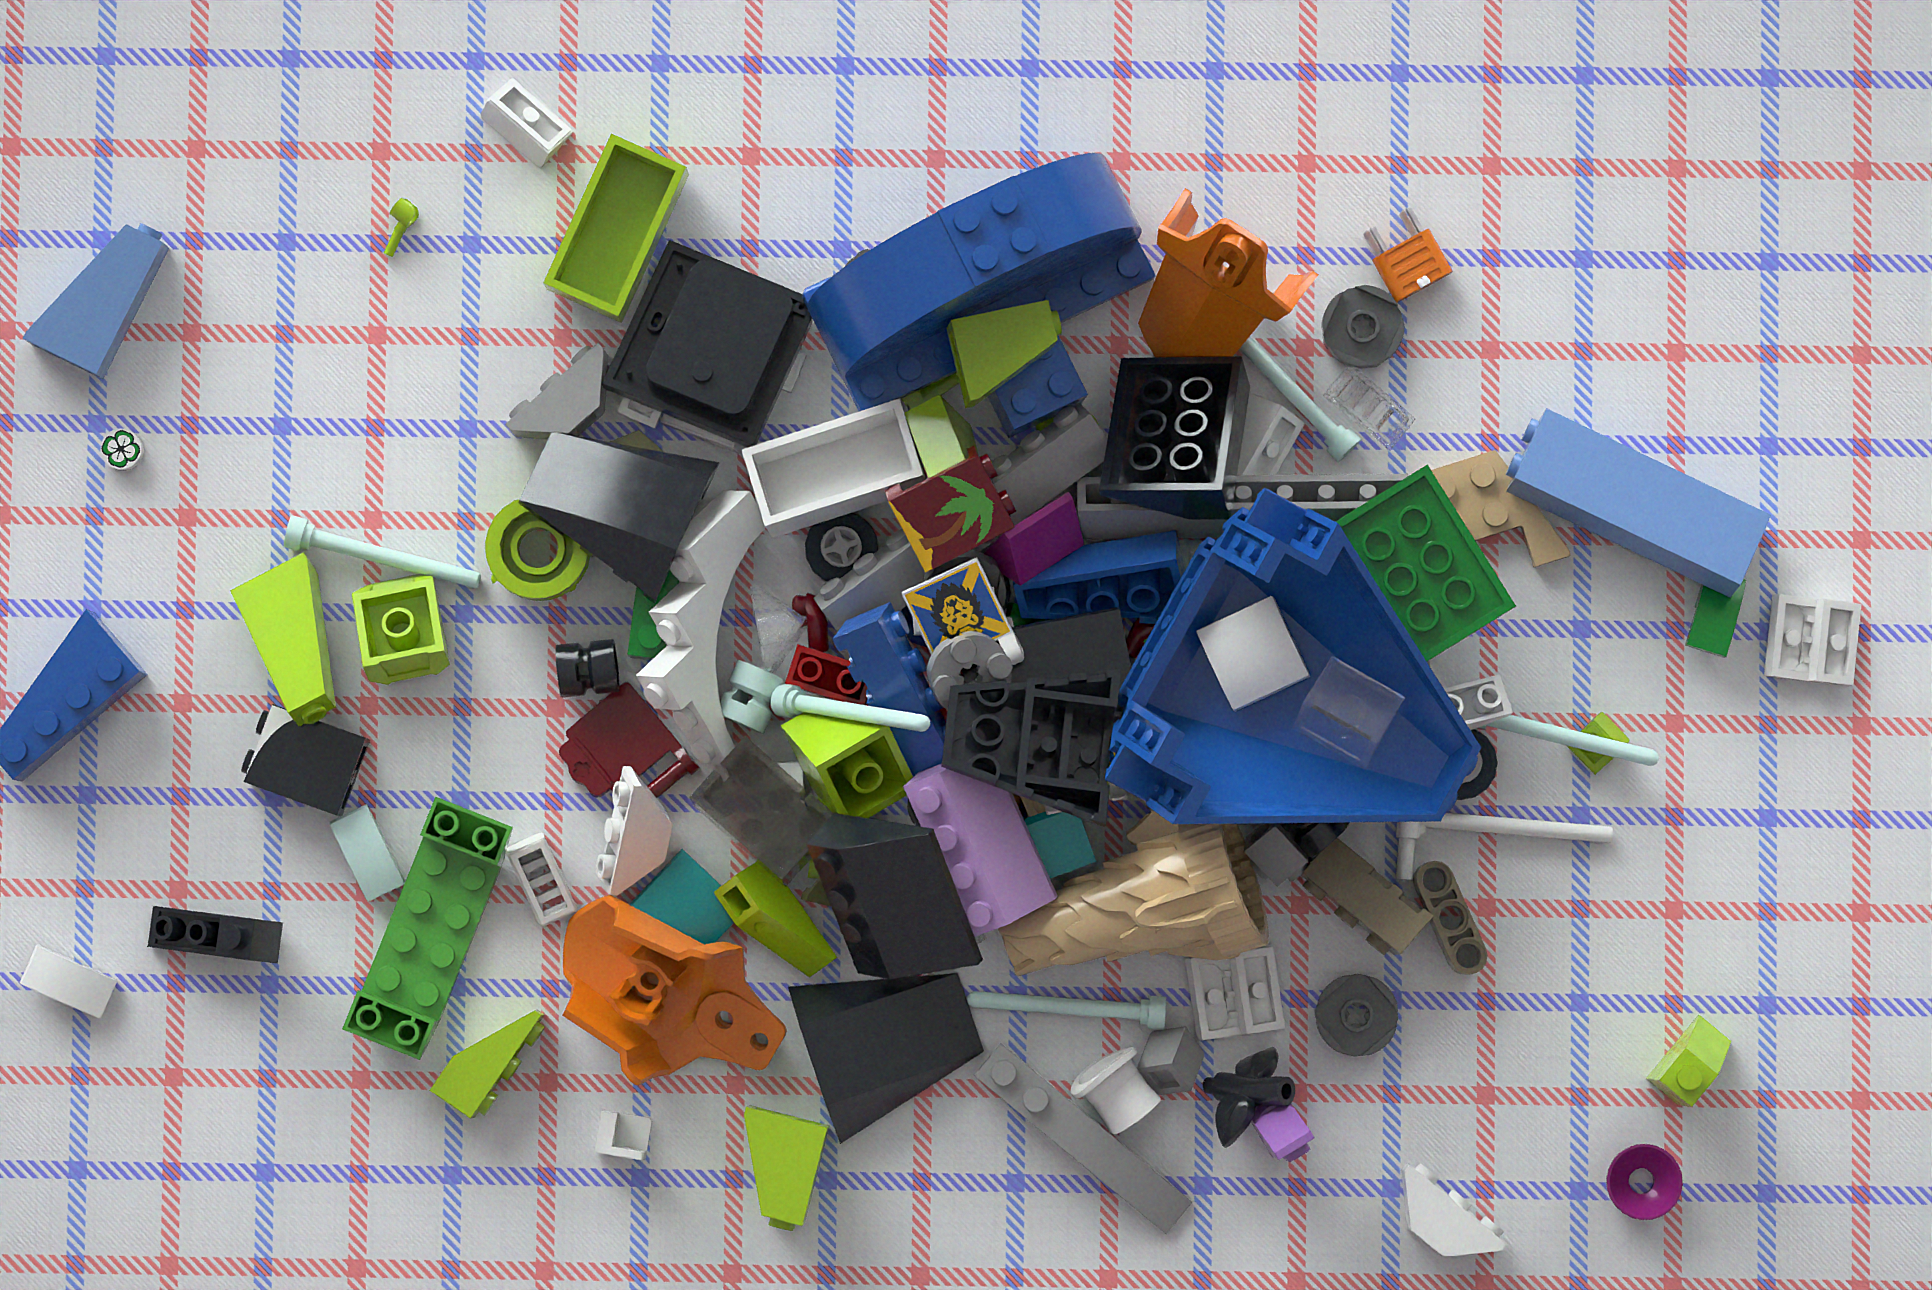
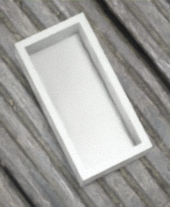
(833, 468)

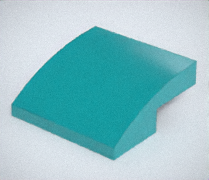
(685, 900)

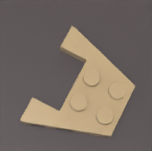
(1480, 497)

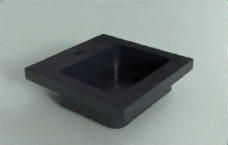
(718, 346)

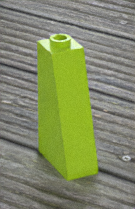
(290, 634)

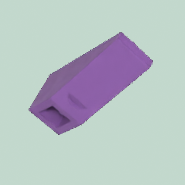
(1282, 1131)

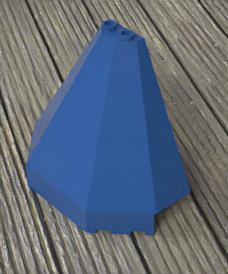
(1221, 766)

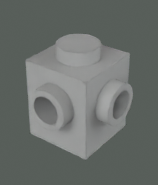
(1275, 853)

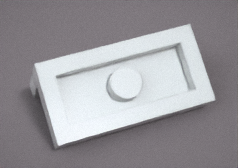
(1266, 437)

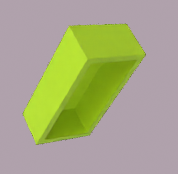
(616, 228)

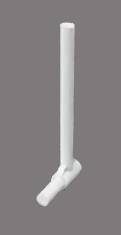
(1409, 831)

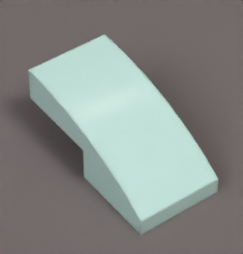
(367, 852)

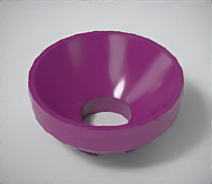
(1665, 1188)

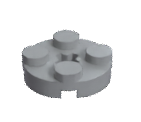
(960, 653)

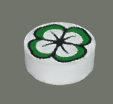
(122, 449)

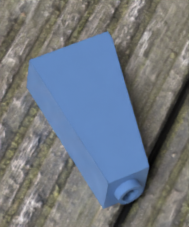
(101, 302)

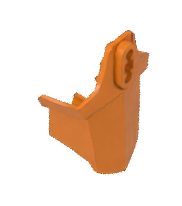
(1200, 303)
(661, 993)

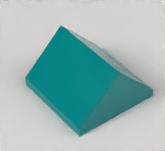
(1060, 842)

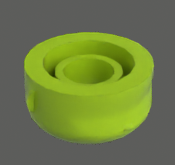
(522, 580)

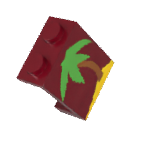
(952, 510)

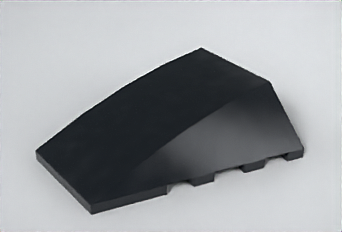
(618, 502)
(1037, 738)
(883, 1041)

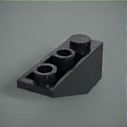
(215, 934)

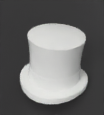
(1116, 1090)

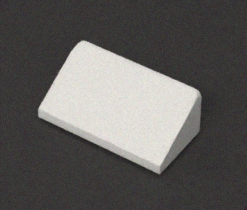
(525, 123)

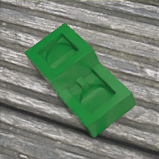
(1714, 620)

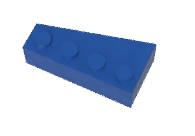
(1120, 573)
(894, 679)
(68, 694)

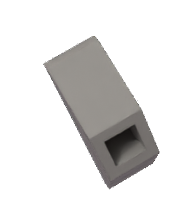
(567, 401)

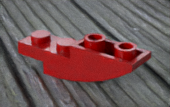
(827, 677)

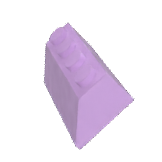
(983, 846)

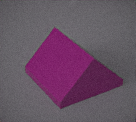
(1038, 541)

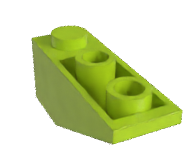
(775, 919)
(475, 1072)

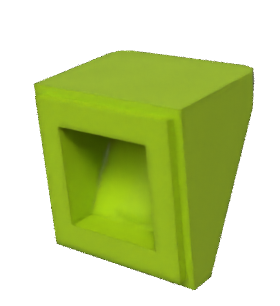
(1603, 727)

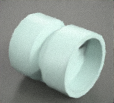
(752, 681)

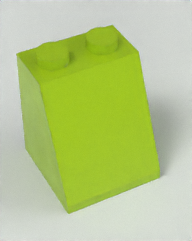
(849, 762)
(784, 1163)

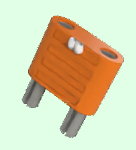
(1411, 263)

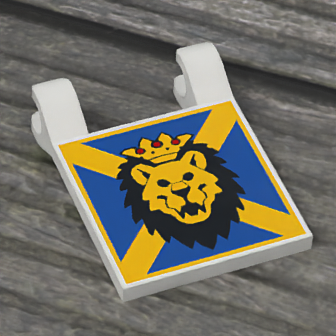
(961, 603)

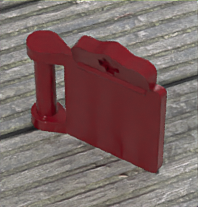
(621, 734)

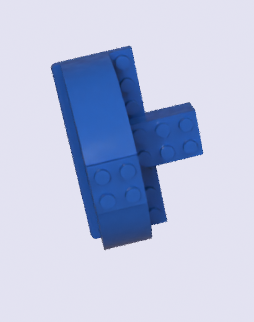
(1025, 240)

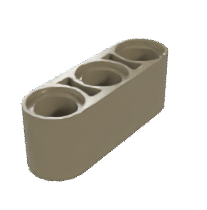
(1465, 932)

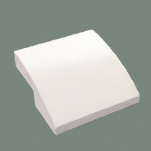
(1812, 640)
(1253, 653)
(1235, 994)

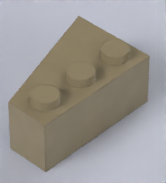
(1365, 898)

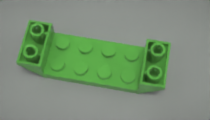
(430, 929)

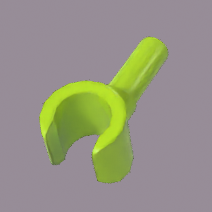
(406, 214)

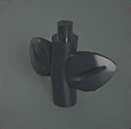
(1245, 1091)

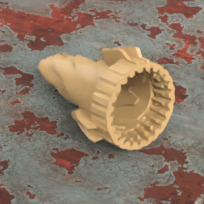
(1177, 894)

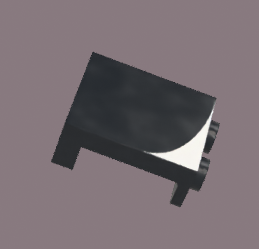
(305, 762)

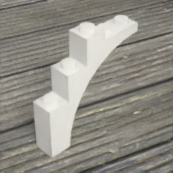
(689, 619)

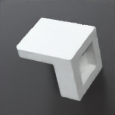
(623, 1135)

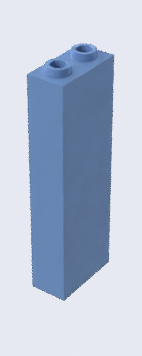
(1637, 502)

